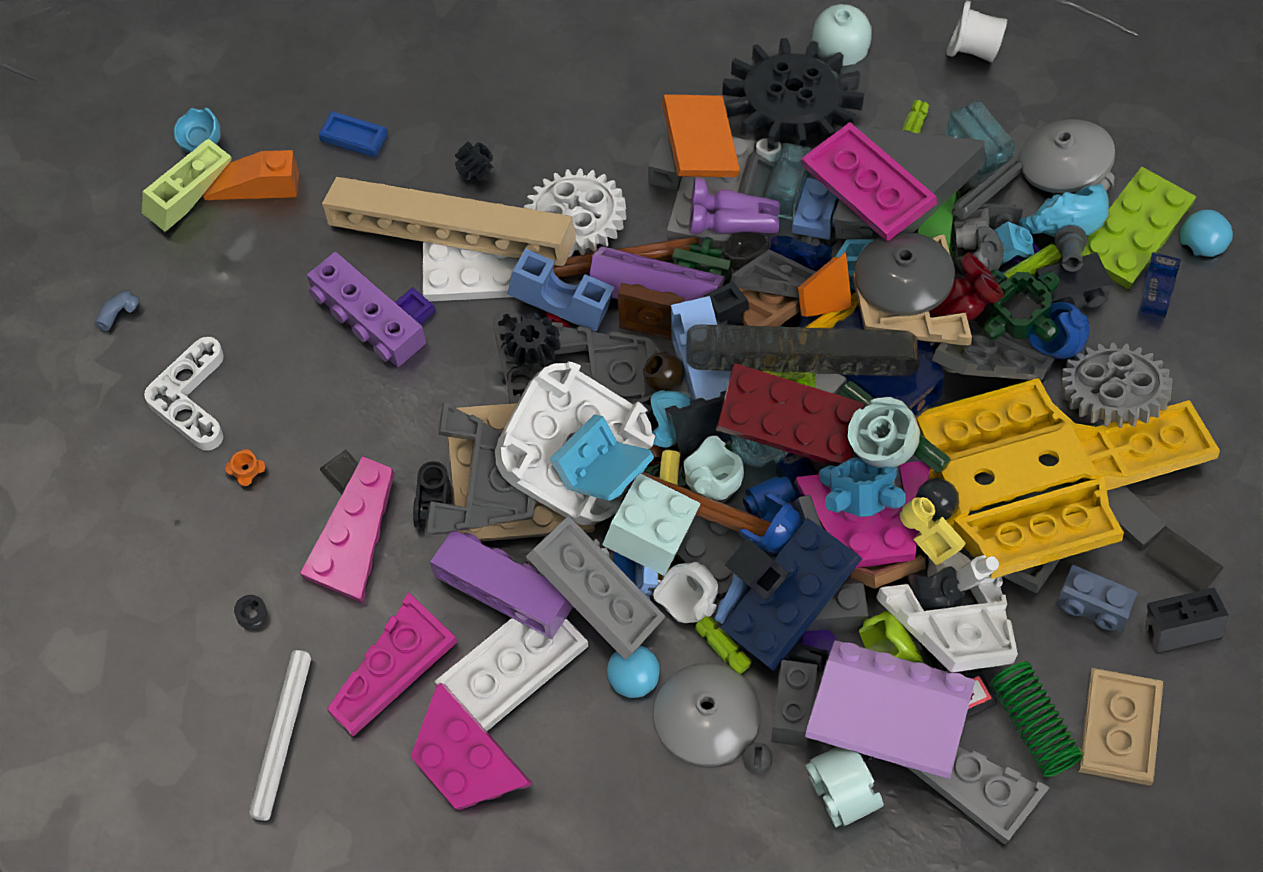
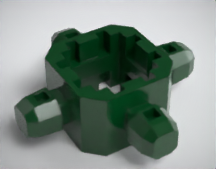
(1039, 320)

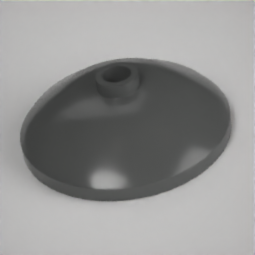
(903, 285)

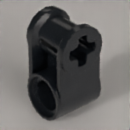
(430, 493)

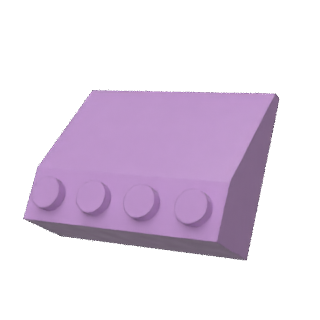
(891, 709)

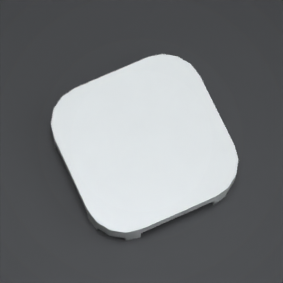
(545, 418)

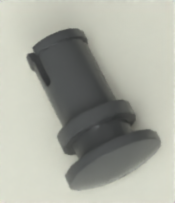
(1071, 244)

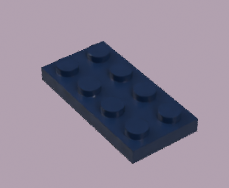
(817, 570)

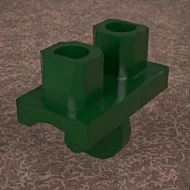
(704, 258)

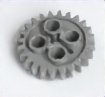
(1116, 385)

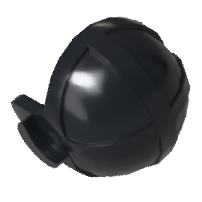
(937, 590)

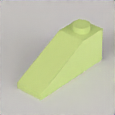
(183, 185)

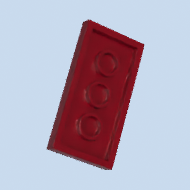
(787, 415)

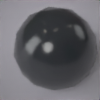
(942, 495)

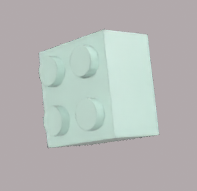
(651, 524)

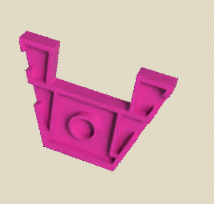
(877, 537)

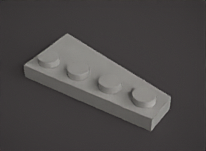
(988, 793)

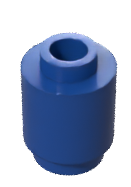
(755, 501)

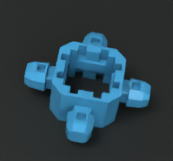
(861, 488)

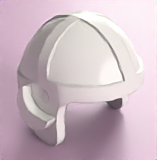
(687, 592)

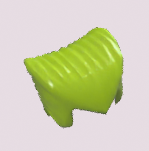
(889, 636)

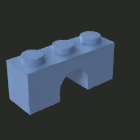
(537, 285)

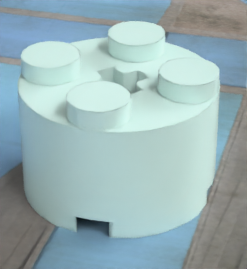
(846, 785)

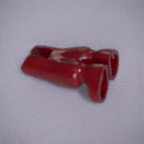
(971, 292)

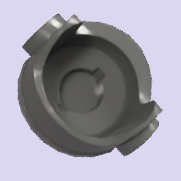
(989, 250)

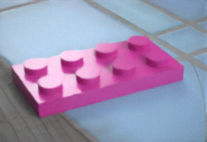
(869, 181)

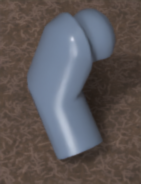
(112, 306)

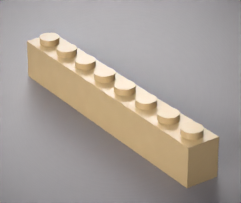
(448, 220)

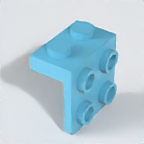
(597, 463)

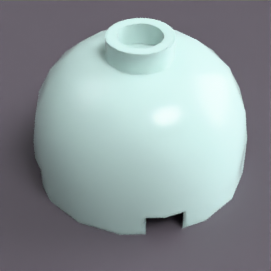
(842, 30)
(884, 433)

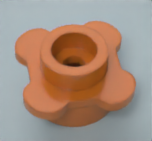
(241, 459)

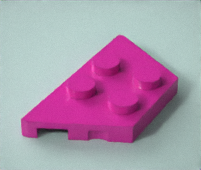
(462, 754)

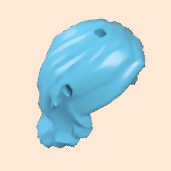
(1084, 209)

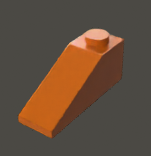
(257, 176)

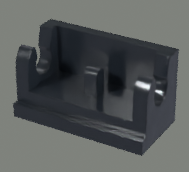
(1186, 619)

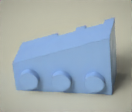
(683, 316)

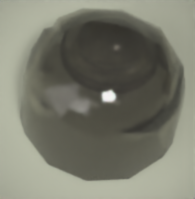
(744, 248)

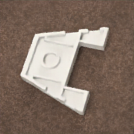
(960, 635)

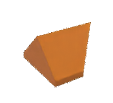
(826, 289)

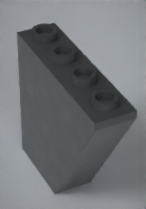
(934, 160)

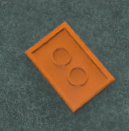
(700, 136)

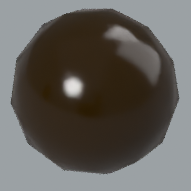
(663, 372)

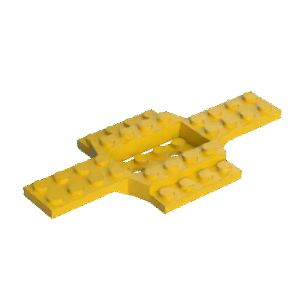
(1006, 436)

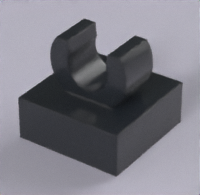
(728, 303)

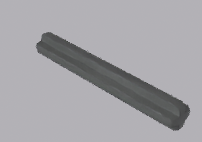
(986, 188)

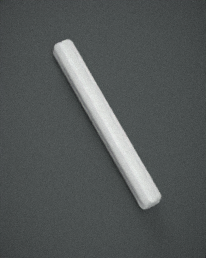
(280, 735)

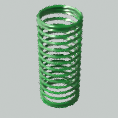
(1057, 757)

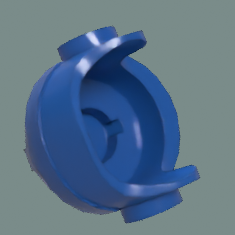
(1072, 332)
(783, 525)

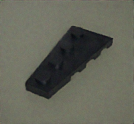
(694, 424)

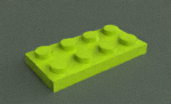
(1138, 225)

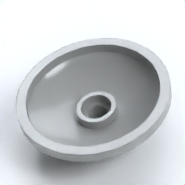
(1067, 156)
(704, 735)

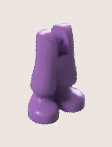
(731, 211)

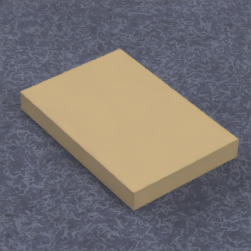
(1121, 726)

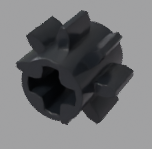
(473, 161)

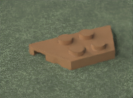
(768, 308)

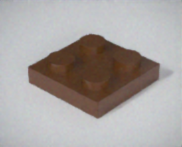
(646, 310)

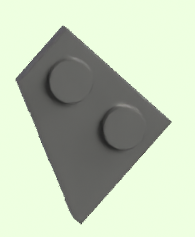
(772, 275)

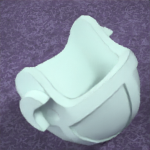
(713, 470)

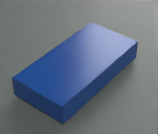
(353, 134)

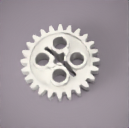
(591, 201)

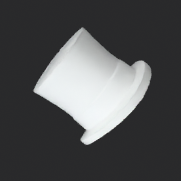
(977, 34)

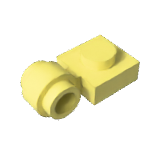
(936, 537)

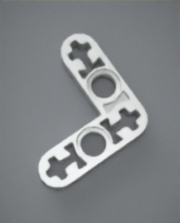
(178, 391)

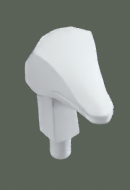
(968, 572)

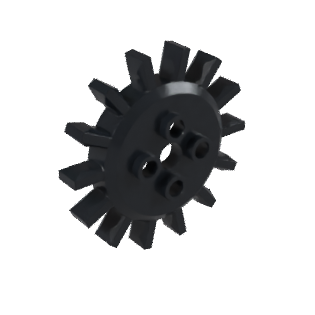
(787, 110)

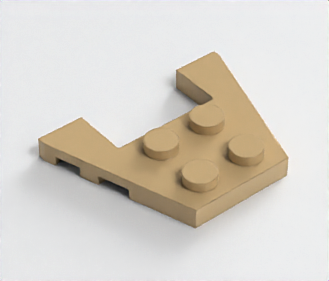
(945, 329)

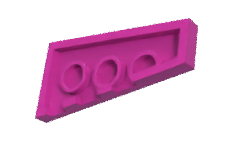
(400, 656)

